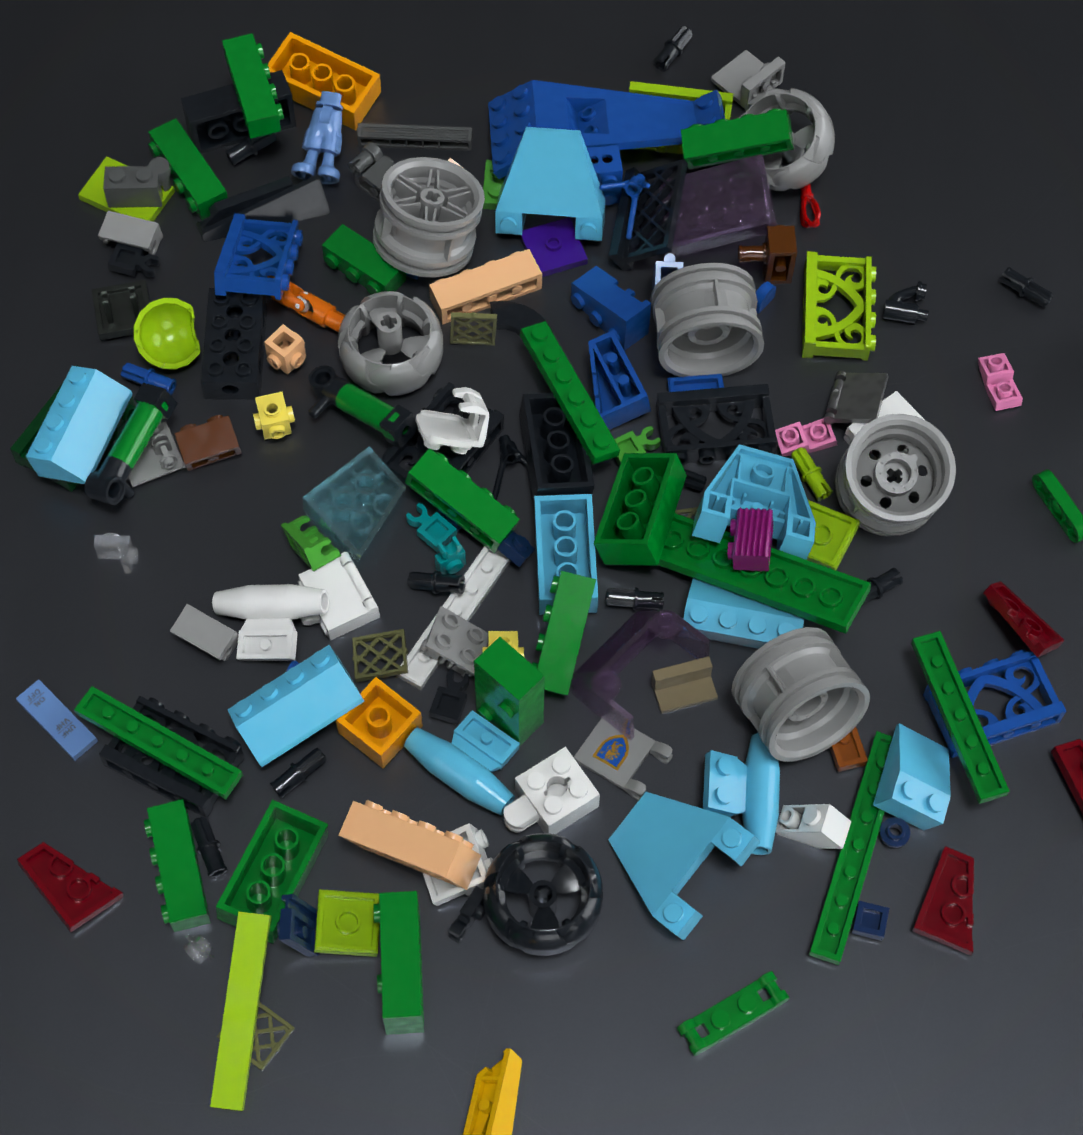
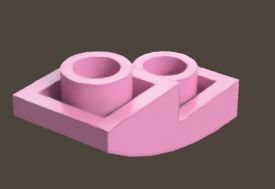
(999, 382)
(811, 436)

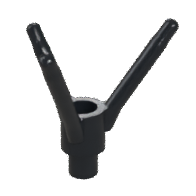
(509, 455)

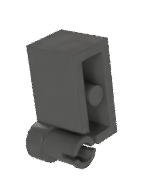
(370, 169)
(137, 184)

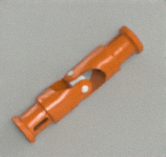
(301, 301)

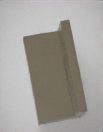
(684, 685)

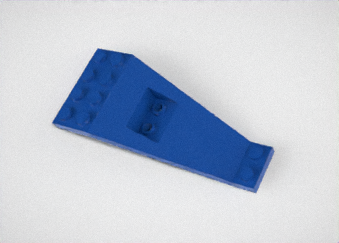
(600, 115)

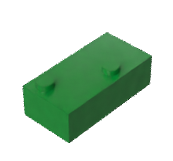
(640, 509)
(509, 691)
(273, 865)
(400, 962)

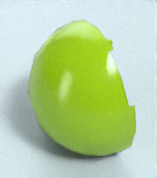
(167, 333)

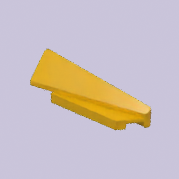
(495, 1098)

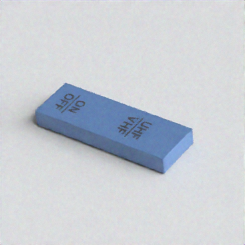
(56, 720)

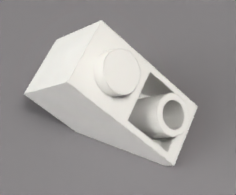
(814, 825)

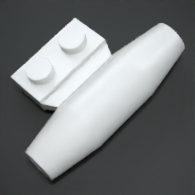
(269, 616)

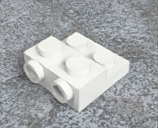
(442, 891)

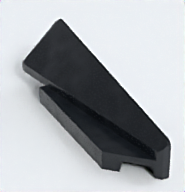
(270, 202)

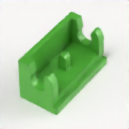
(309, 544)

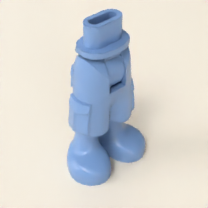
(322, 137)

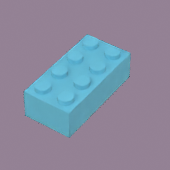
(564, 542)

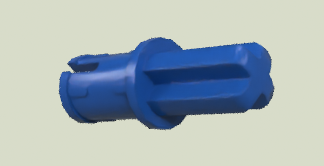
(141, 375)

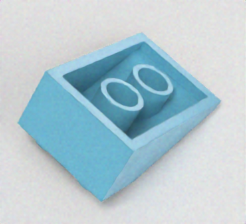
(915, 780)

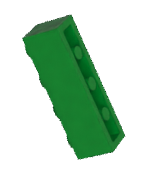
(252, 85)
(737, 138)
(188, 167)
(462, 499)
(564, 629)
(178, 866)

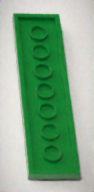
(789, 585)

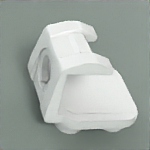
(452, 429)

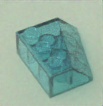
(354, 502)

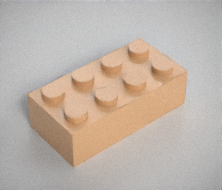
(411, 843)

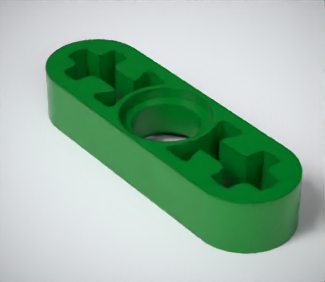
(1059, 504)

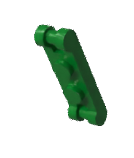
(733, 1013)

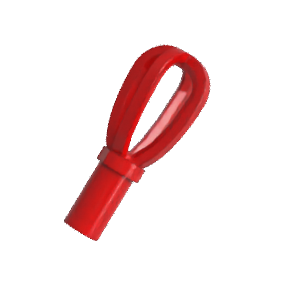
(808, 198)

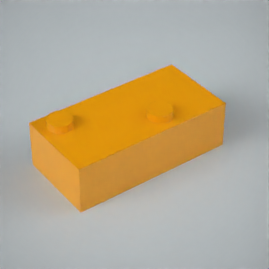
(315, 69)

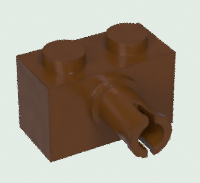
(776, 253)

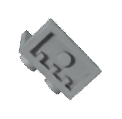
(749, 77)

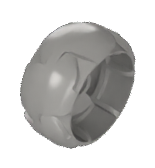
(815, 138)
(389, 313)

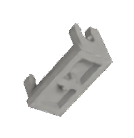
(131, 231)
(205, 633)

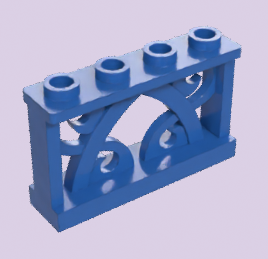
(256, 234)
(1014, 725)

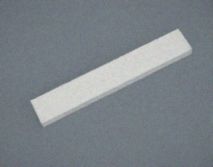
(479, 582)

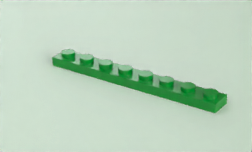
(852, 860)

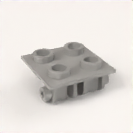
(158, 457)
(455, 641)

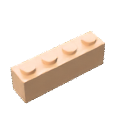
(493, 281)

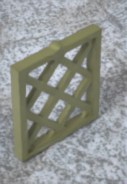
(477, 317)
(375, 638)
(274, 1046)

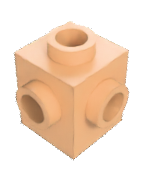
(285, 349)

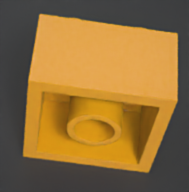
(379, 723)

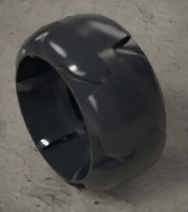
(575, 873)

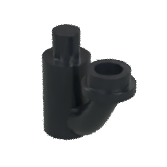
(906, 312)

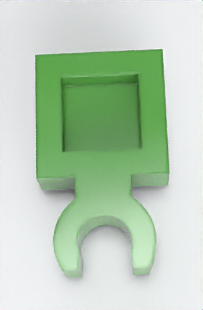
(631, 444)

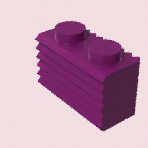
(752, 539)

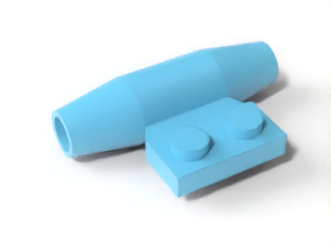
(469, 760)
(745, 790)

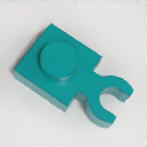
(432, 529)
(451, 557)

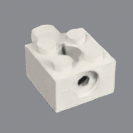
(549, 803)

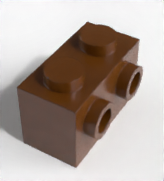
(207, 442)

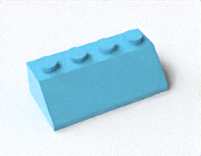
(78, 426)
(735, 618)
(295, 705)

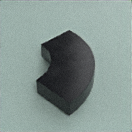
(514, 316)

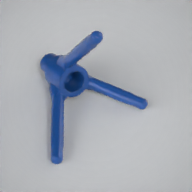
(633, 188)

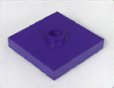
(554, 246)

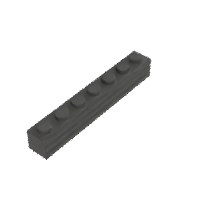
(415, 136)

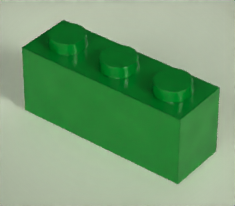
(360, 261)

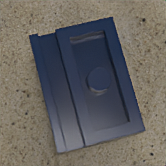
(298, 925)

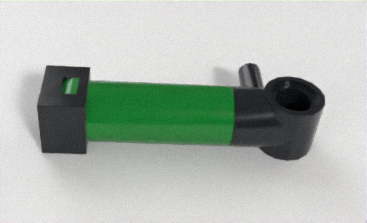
(395, 423)
(109, 481)

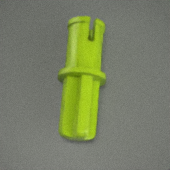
(811, 474)

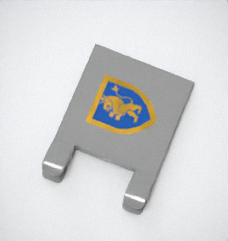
(618, 758)

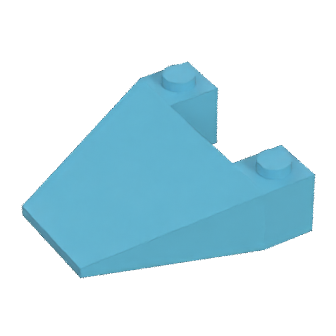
(551, 178)
(763, 482)
(665, 845)

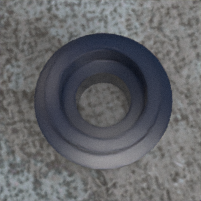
(890, 839)

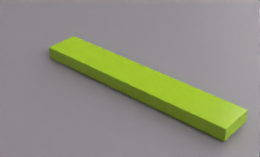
(240, 1011)

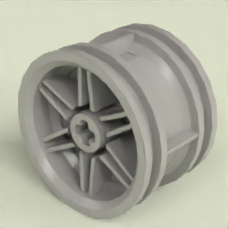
(427, 216)
(707, 320)
(925, 448)
(800, 694)

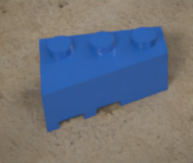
(611, 306)
(616, 385)

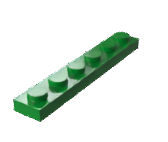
(569, 392)
(960, 717)
(158, 742)

